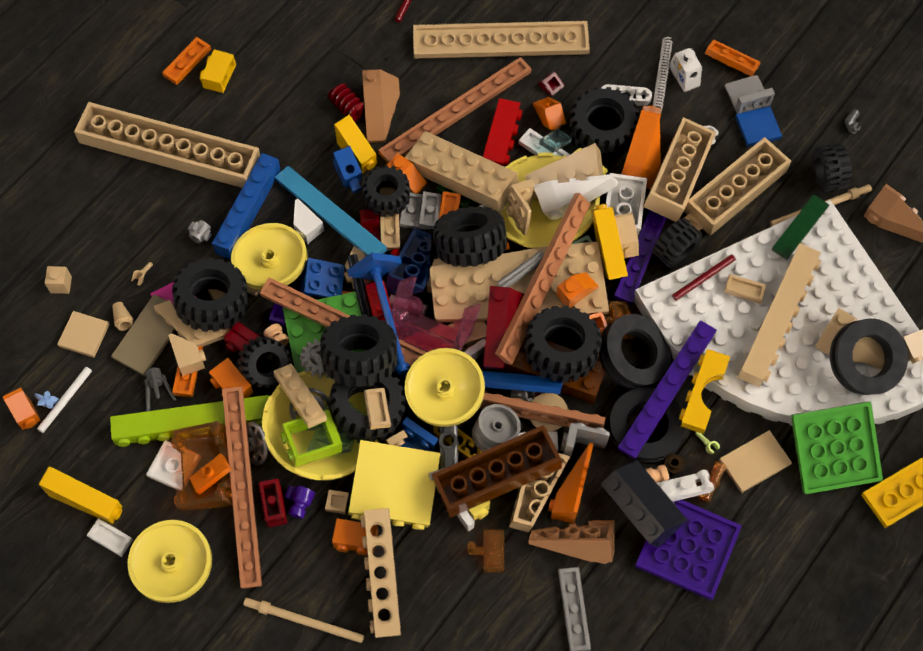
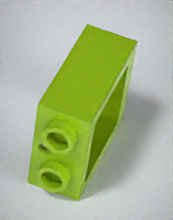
(299, 425)

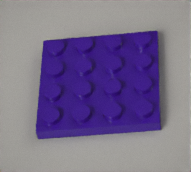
(694, 553)

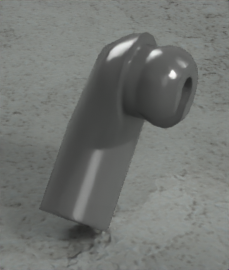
(850, 121)

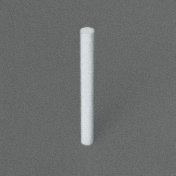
(64, 400)

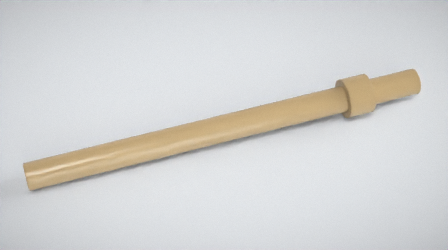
(852, 194)
(266, 608)

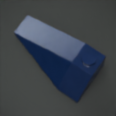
(415, 262)

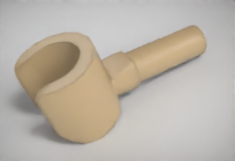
(140, 274)

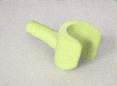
(708, 443)

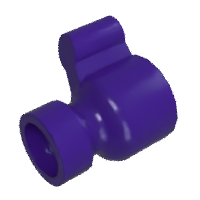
(301, 497)

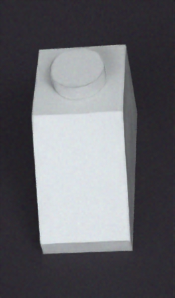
(306, 222)

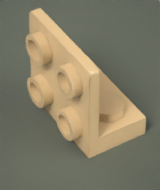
(520, 204)

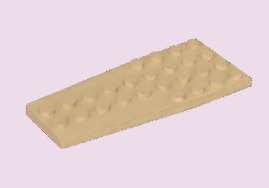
(463, 286)

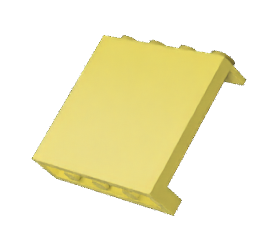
(394, 480)

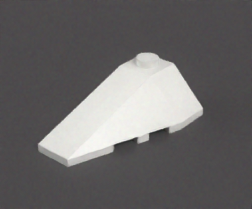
(556, 196)

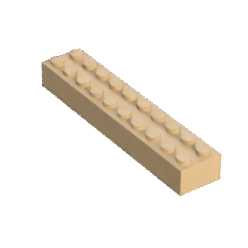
(166, 144)

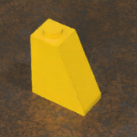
(350, 135)

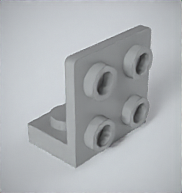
(749, 94)

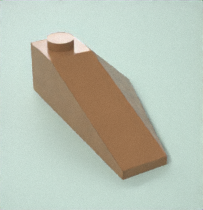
(380, 100)
(894, 215)
(588, 542)

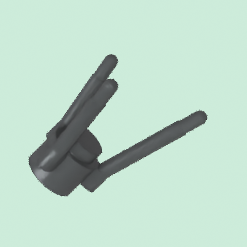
(155, 380)

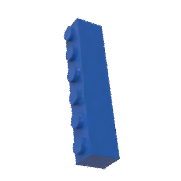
(247, 204)

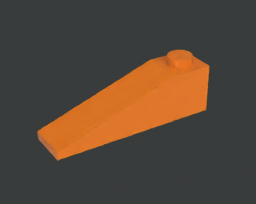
(645, 152)
(568, 497)

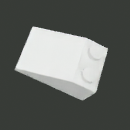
(628, 197)

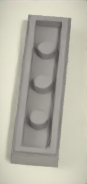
(574, 609)

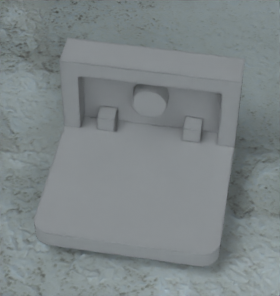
(580, 433)

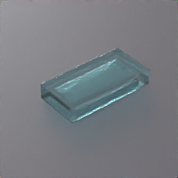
(555, 140)

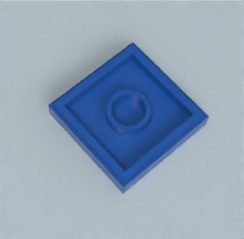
(757, 125)

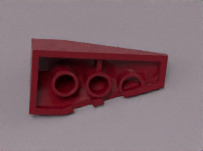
(501, 309)

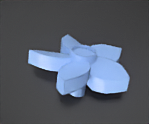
(46, 400)

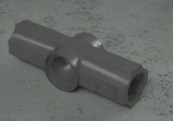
(448, 454)

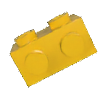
(218, 71)

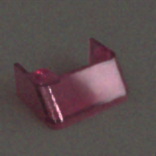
(426, 332)

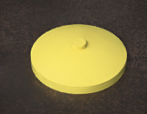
(270, 252)
(444, 387)
(169, 561)

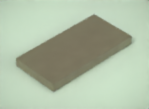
(144, 339)

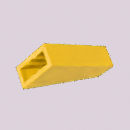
(609, 242)
(80, 495)

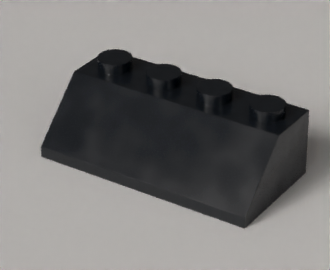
(644, 503)

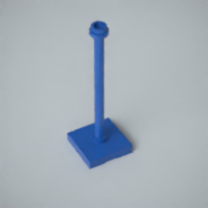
(373, 268)

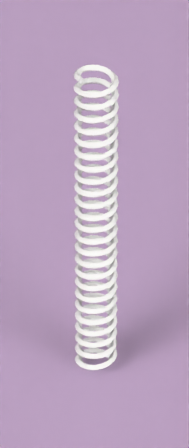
(659, 70)

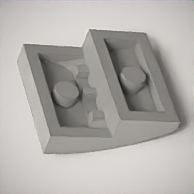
(421, 211)

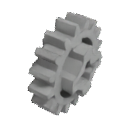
(311, 359)

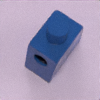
(348, 169)

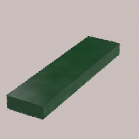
(800, 227)

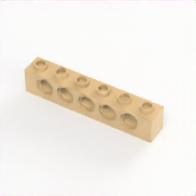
(392, 625)

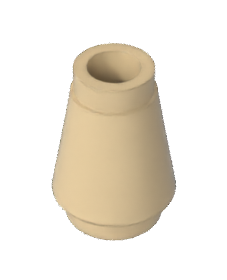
(122, 317)

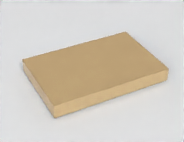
(755, 461)

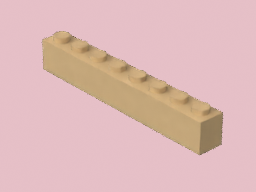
(779, 315)

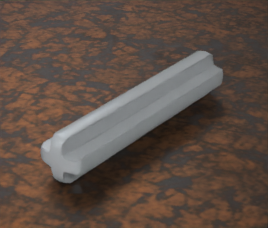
(521, 271)

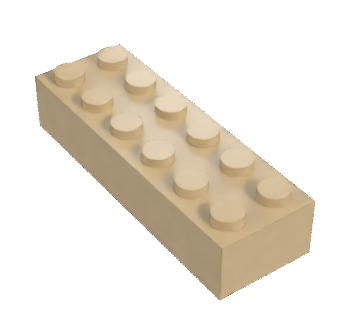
(680, 170)
(462, 171)
(737, 185)

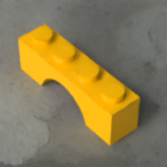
(712, 368)

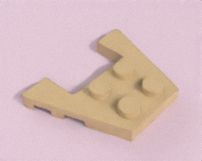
(199, 337)

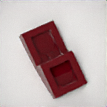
(370, 222)

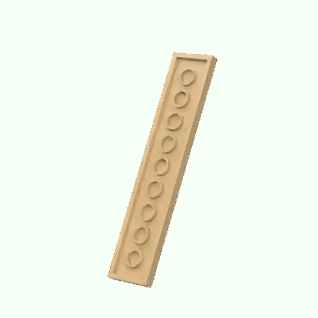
(501, 39)

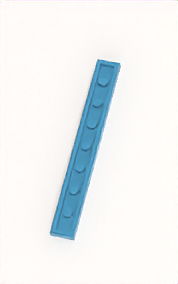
(329, 212)

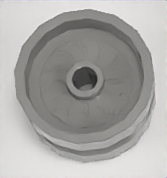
(495, 426)

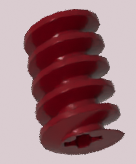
(346, 101)

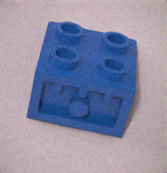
(322, 278)
(418, 437)

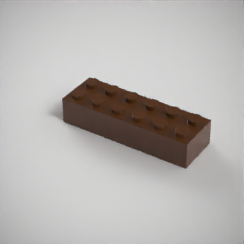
(582, 389)
(497, 471)

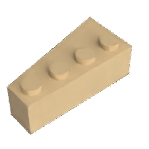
(578, 165)
(532, 498)

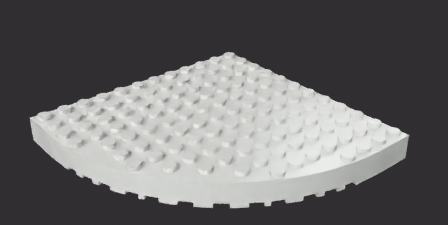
(802, 373)

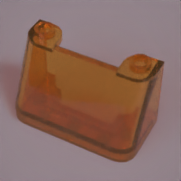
(197, 448)

